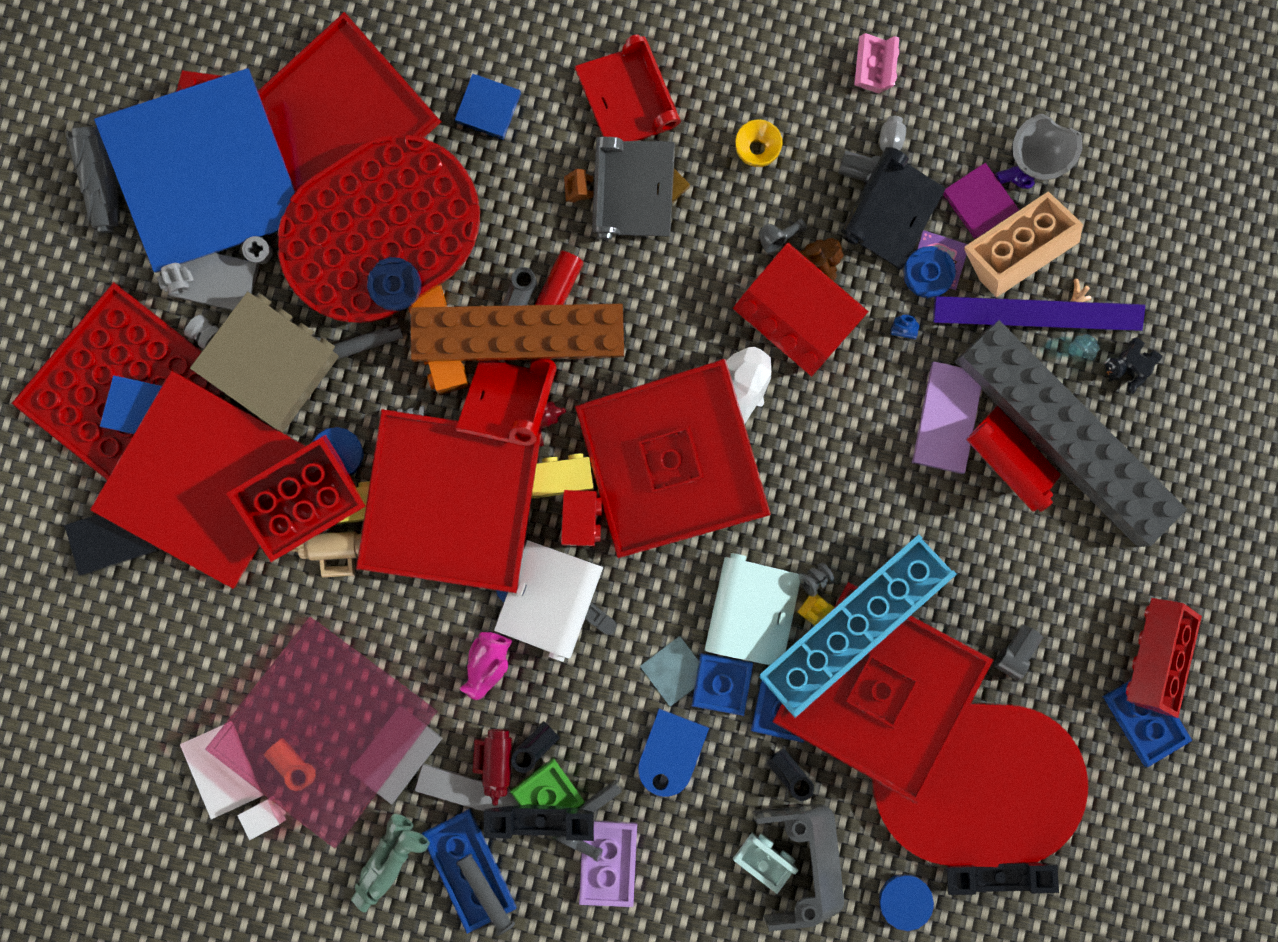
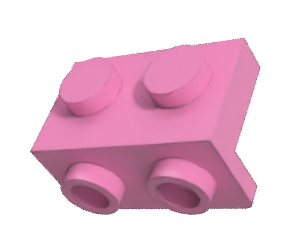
(876, 63)

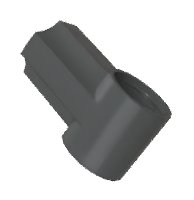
(857, 166)
(517, 294)
(1015, 658)

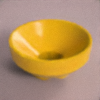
(762, 132)

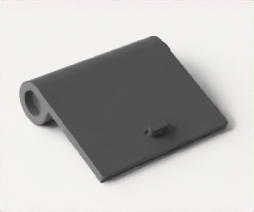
(628, 186)

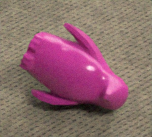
(486, 664)

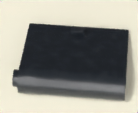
(892, 208)

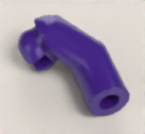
(1015, 176)

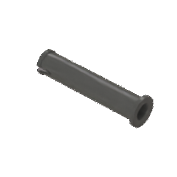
(368, 341)
(485, 894)

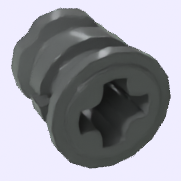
(816, 579)

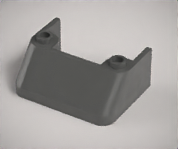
(818, 826)

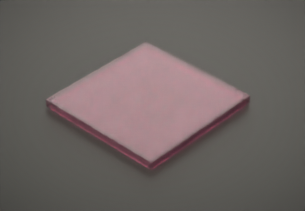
(322, 732)

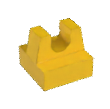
(815, 609)

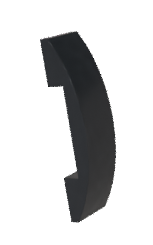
(539, 820)
(1030, 877)

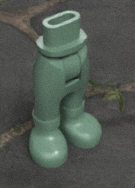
(387, 861)

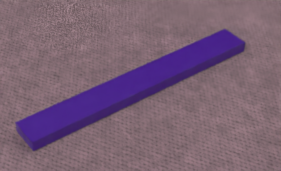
(1039, 313)

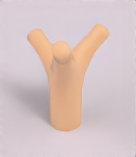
(1079, 296)

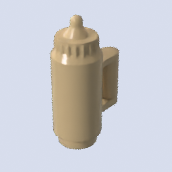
(332, 546)

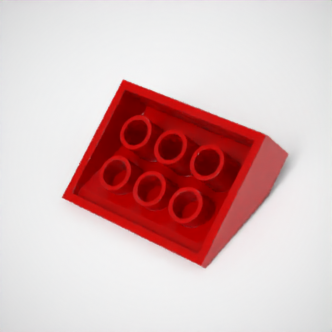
(800, 309)
(297, 498)

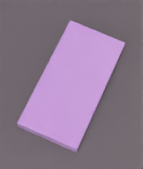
(947, 419)

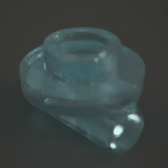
(1085, 347)

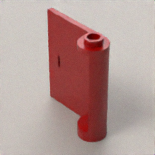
(632, 92)
(511, 401)
(1015, 459)

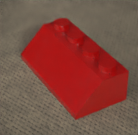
(1163, 657)

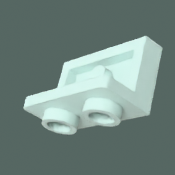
(765, 862)

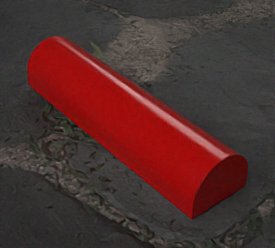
(560, 279)

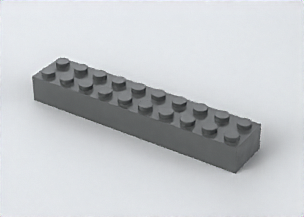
(1070, 435)

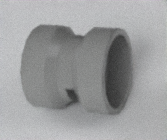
(200, 330)

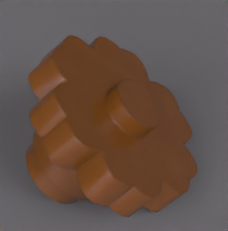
(824, 255)

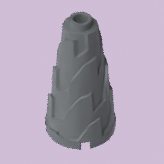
(95, 178)

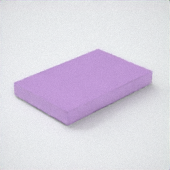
(613, 876)

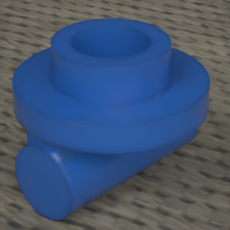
(905, 326)

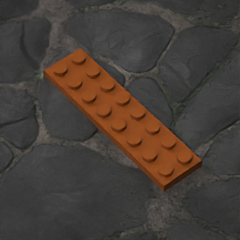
(517, 332)

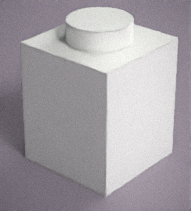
(261, 818)

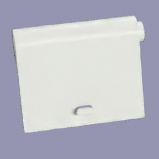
(553, 601)

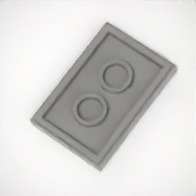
(219, 280)
(410, 765)

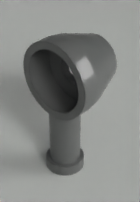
(773, 237)
(582, 847)

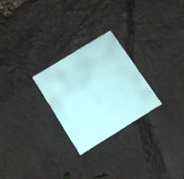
(672, 670)

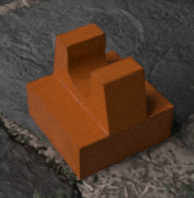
(576, 186)

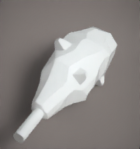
(750, 377)

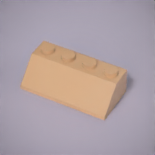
(1023, 243)

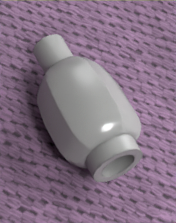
(892, 133)

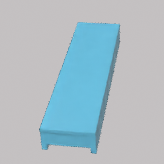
(856, 626)

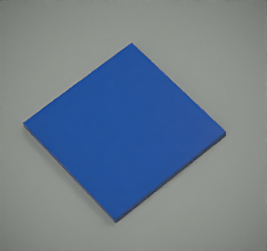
(198, 169)

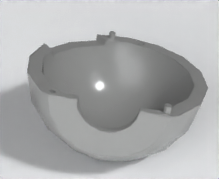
(1045, 148)

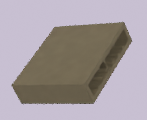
(265, 360)

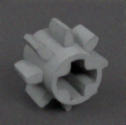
(175, 279)

